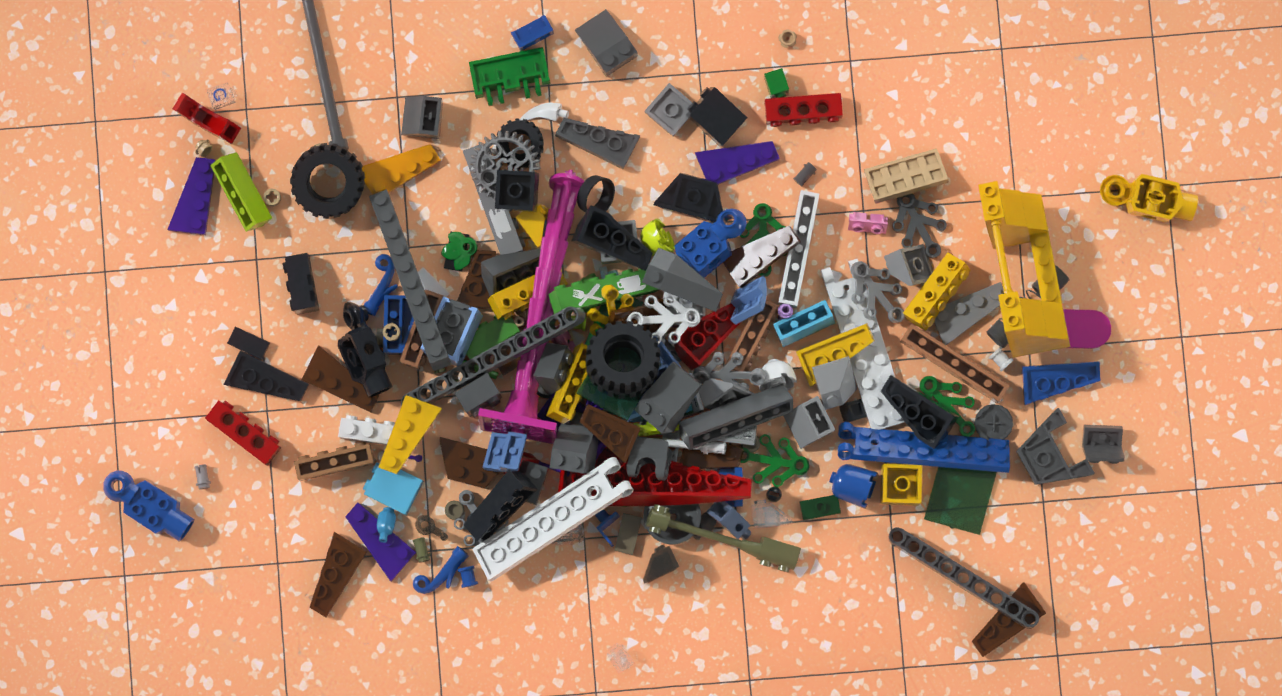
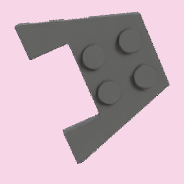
(1043, 457)

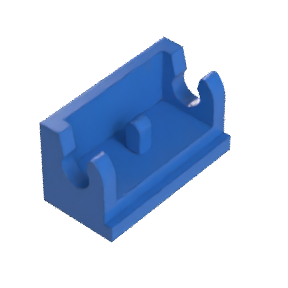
(532, 33)

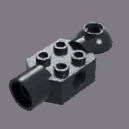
(362, 353)

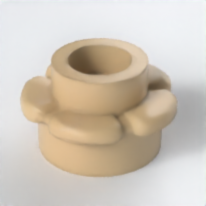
(787, 33)
(203, 148)

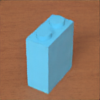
(392, 489)

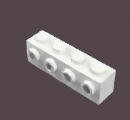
(366, 430)

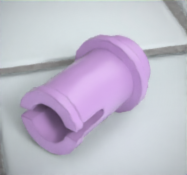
(785, 311)

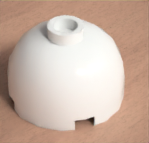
(778, 373)

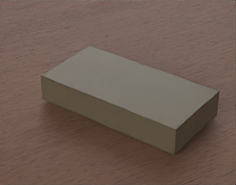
(628, 534)

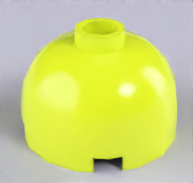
(655, 237)

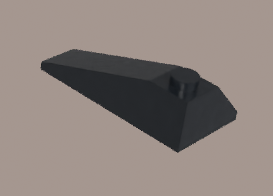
(606, 236)
(923, 415)

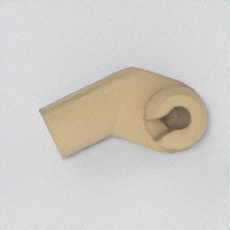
(522, 319)

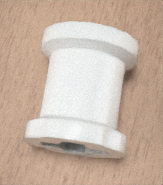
(1000, 358)

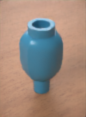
(386, 523)

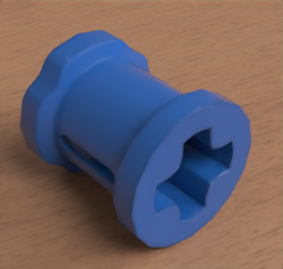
(468, 576)

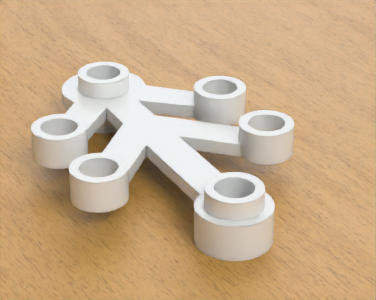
(667, 317)

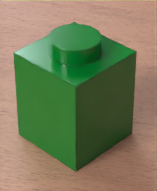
(776, 83)

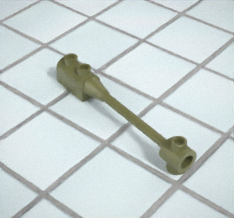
(767, 551)

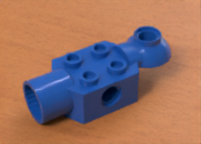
(708, 244)
(148, 505)

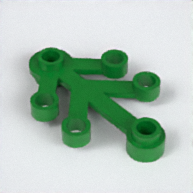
(762, 220)
(947, 402)
(777, 461)

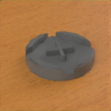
(993, 422)

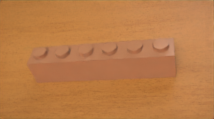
(954, 363)

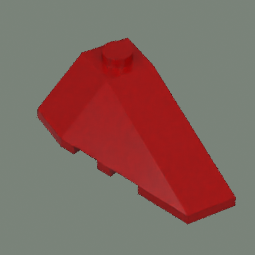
(703, 339)

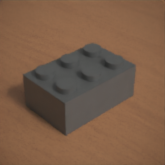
(478, 395)

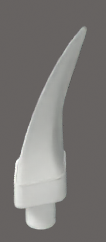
(547, 110)

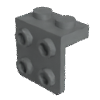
(1103, 443)

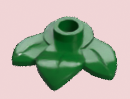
(457, 251)

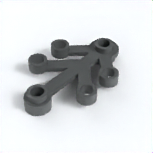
(918, 221)

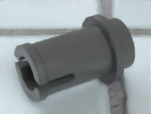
(807, 171)

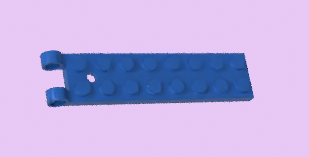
(906, 448)

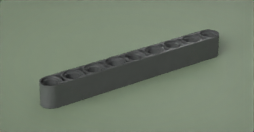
(969, 586)

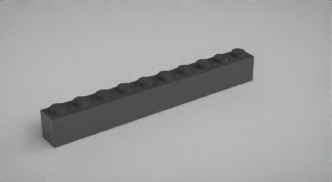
(410, 280)

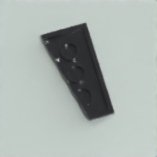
(261, 377)

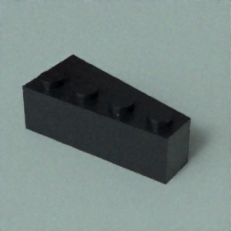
(500, 505)

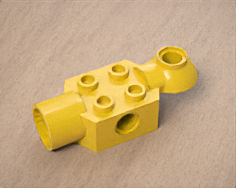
(1150, 197)

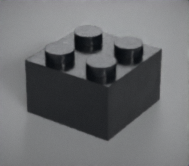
(516, 190)

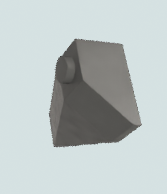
(509, 269)
(676, 277)

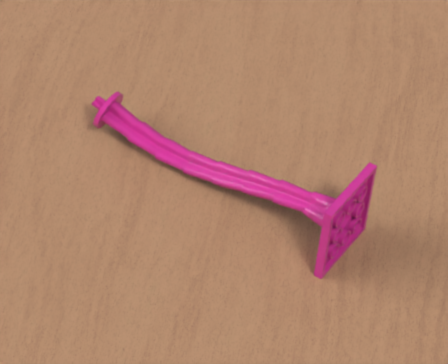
(522, 406)

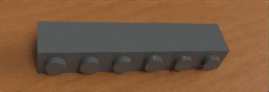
(736, 416)

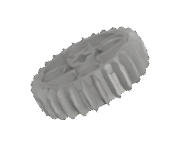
(480, 175)

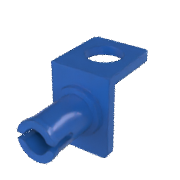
(605, 521)

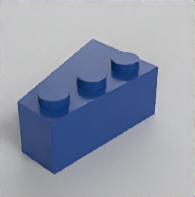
(397, 312)

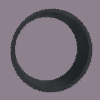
(606, 197)

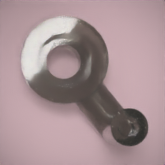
(431, 528)

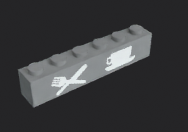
(500, 221)

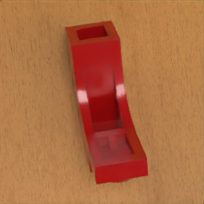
(206, 119)

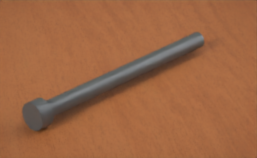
(323, 74)

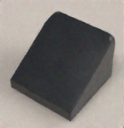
(852, 411)

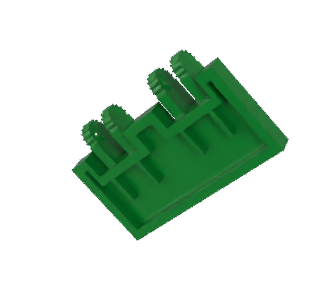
(509, 71)

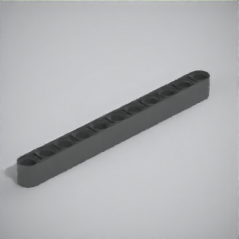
(500, 355)

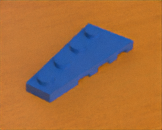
(1054, 379)

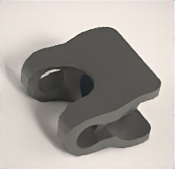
(649, 452)

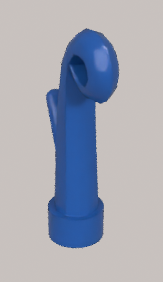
(383, 288)
(447, 572)

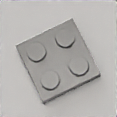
(669, 109)

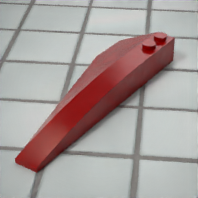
(682, 486)

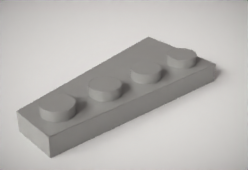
(966, 312)

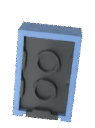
(457, 327)

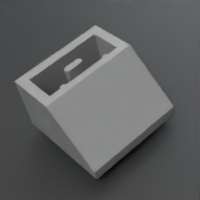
(809, 422)

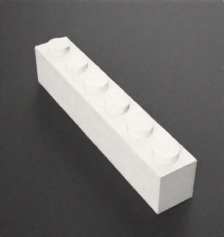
(798, 255)

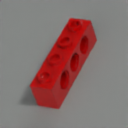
(831, 101)
(264, 454)

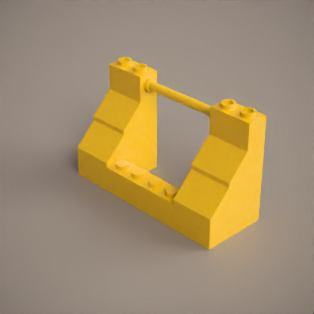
(1013, 220)

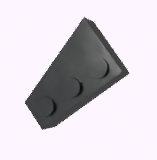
(301, 284)

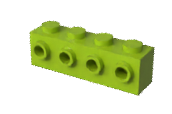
(232, 172)

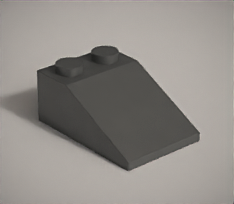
(606, 42)
(668, 398)
(574, 447)

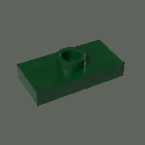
(820, 507)

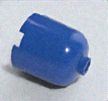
(853, 484)

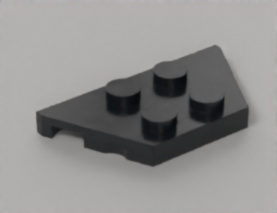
(692, 197)

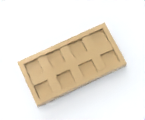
(906, 175)

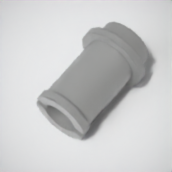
(202, 477)

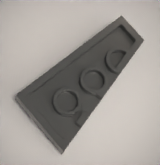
(603, 143)

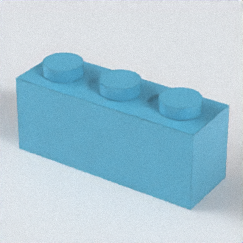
(804, 323)

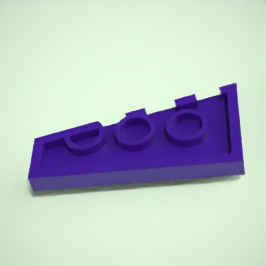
(731, 162)
(194, 203)
(391, 555)

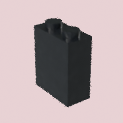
(715, 115)

